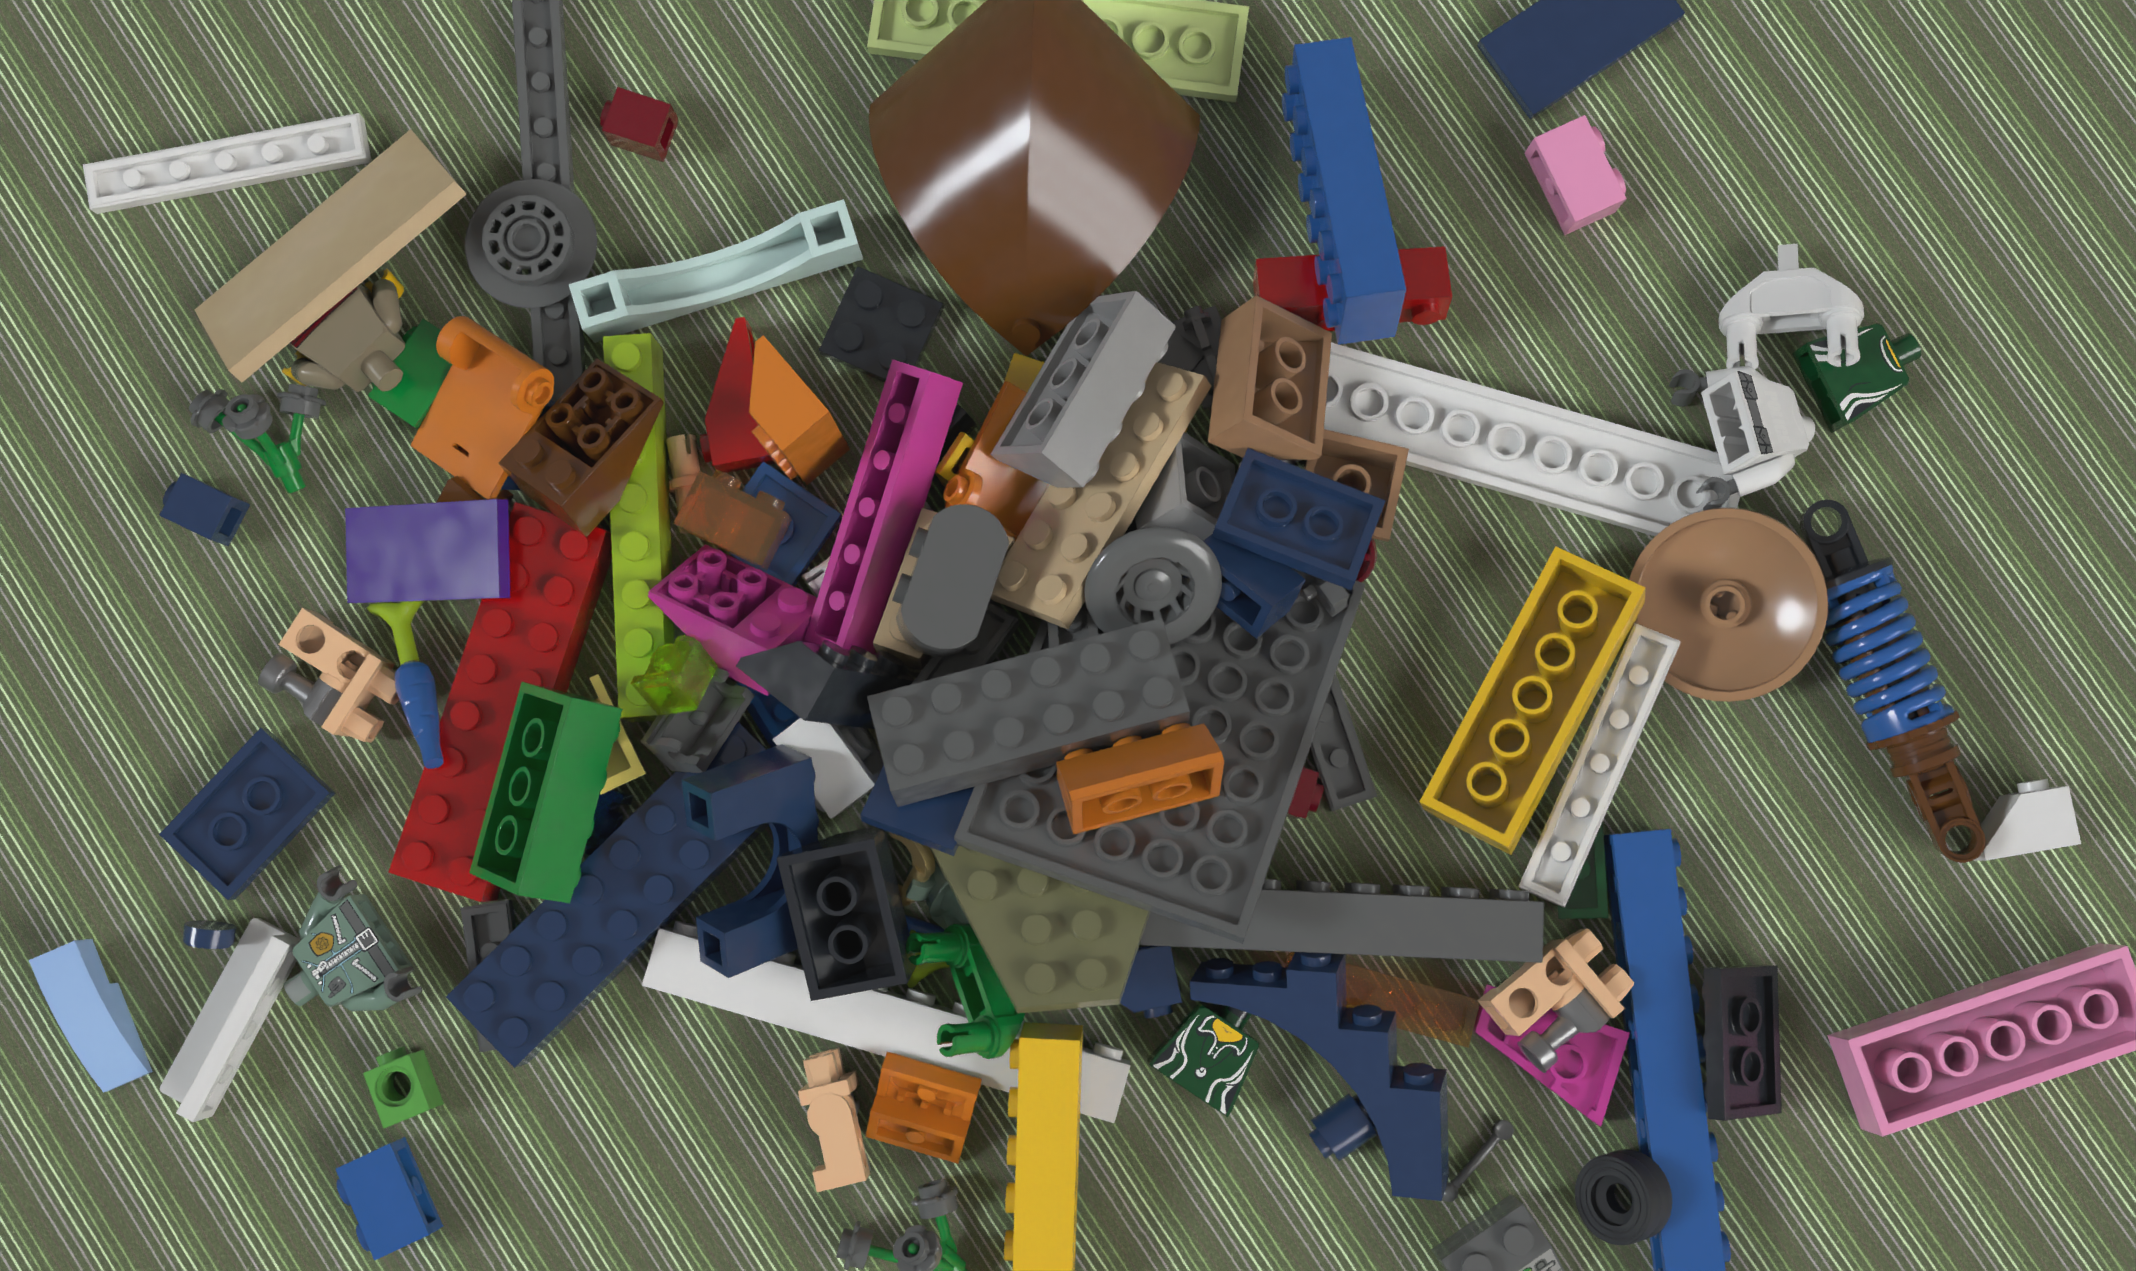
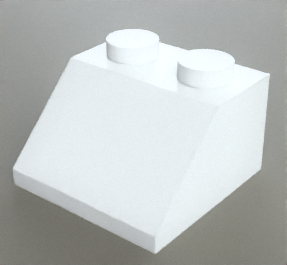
(842, 760)

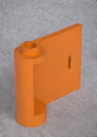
(482, 405)
(993, 484)

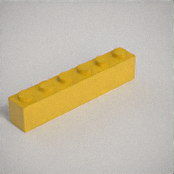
(1044, 1147)

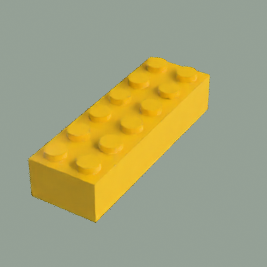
(1533, 699)

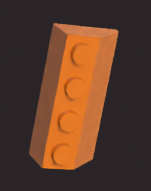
(791, 418)

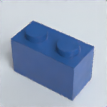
(388, 1199)

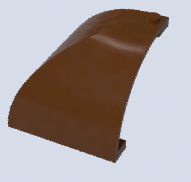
(1031, 160)

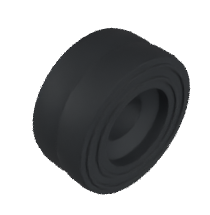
(1649, 1194)

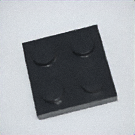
(879, 324)

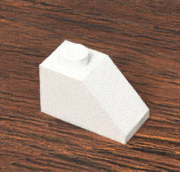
(2030, 821)

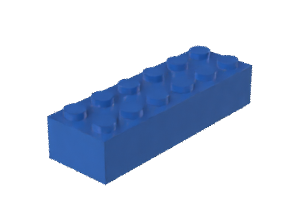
(1343, 192)

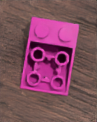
(733, 608)

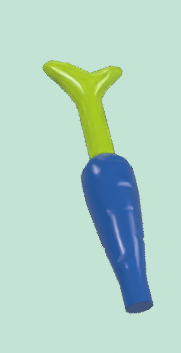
(413, 680)

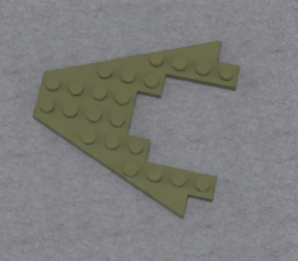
(1042, 935)

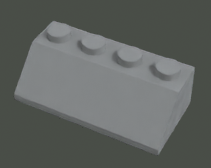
(1085, 390)

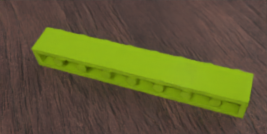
(640, 532)

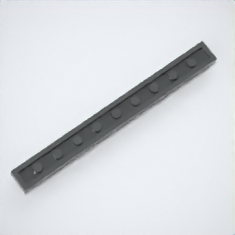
(547, 156)

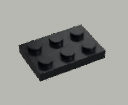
(1742, 1041)

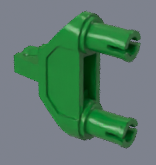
(986, 1004)

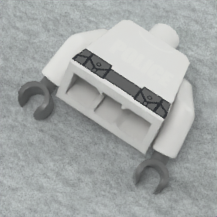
(1752, 426)

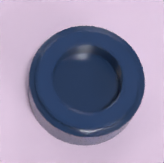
(209, 934)

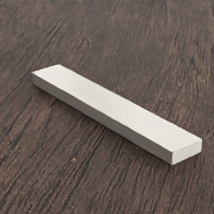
(227, 163)
(1599, 765)

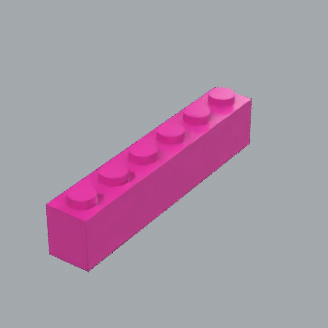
(883, 505)

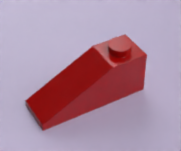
(728, 421)

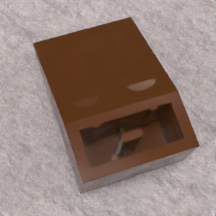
(585, 447)

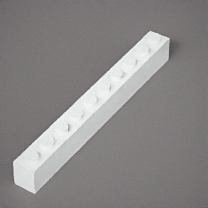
(864, 1020)

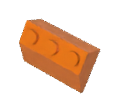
(1140, 776)

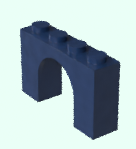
(725, 800)

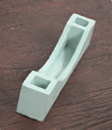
(652, 294)

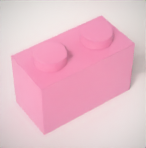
(1576, 174)

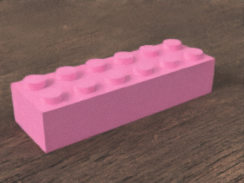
(1989, 1039)

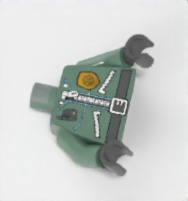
(348, 952)

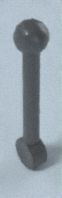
(1501, 1131)

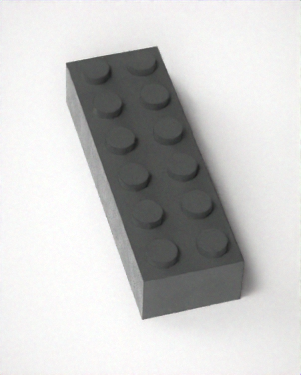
(1027, 711)

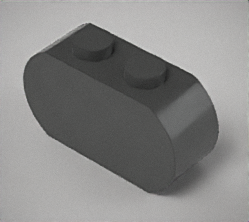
(950, 579)

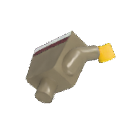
(353, 341)

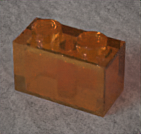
(733, 519)

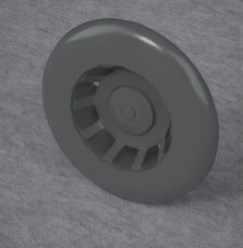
(530, 242)
(1150, 570)

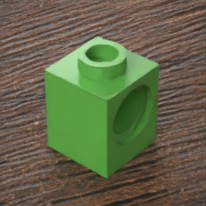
(388, 1102)

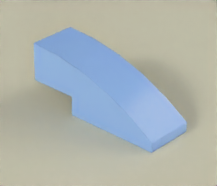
(91, 1013)

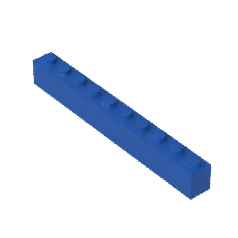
(1664, 1044)

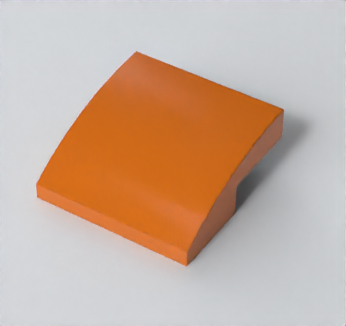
(923, 1107)

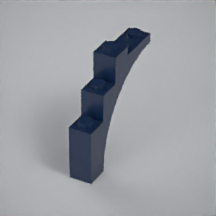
(1360, 1043)

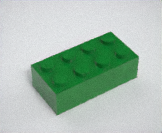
(546, 793)

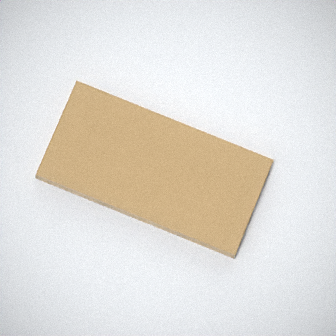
(327, 255)

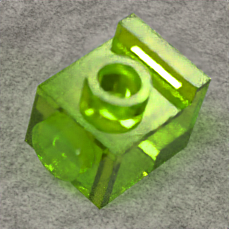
(676, 676)

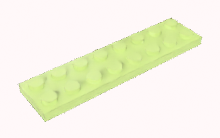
(1186, 42)

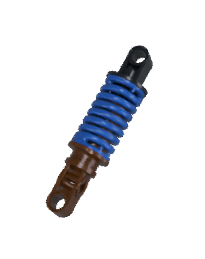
(1892, 679)

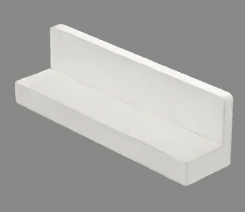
(230, 1020)

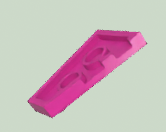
(1584, 1065)

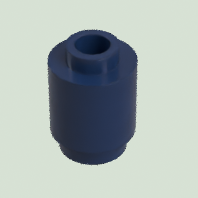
(1342, 1128)

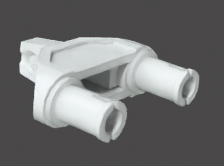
(1791, 302)

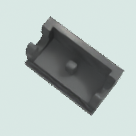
(694, 738)

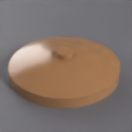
(1737, 598)

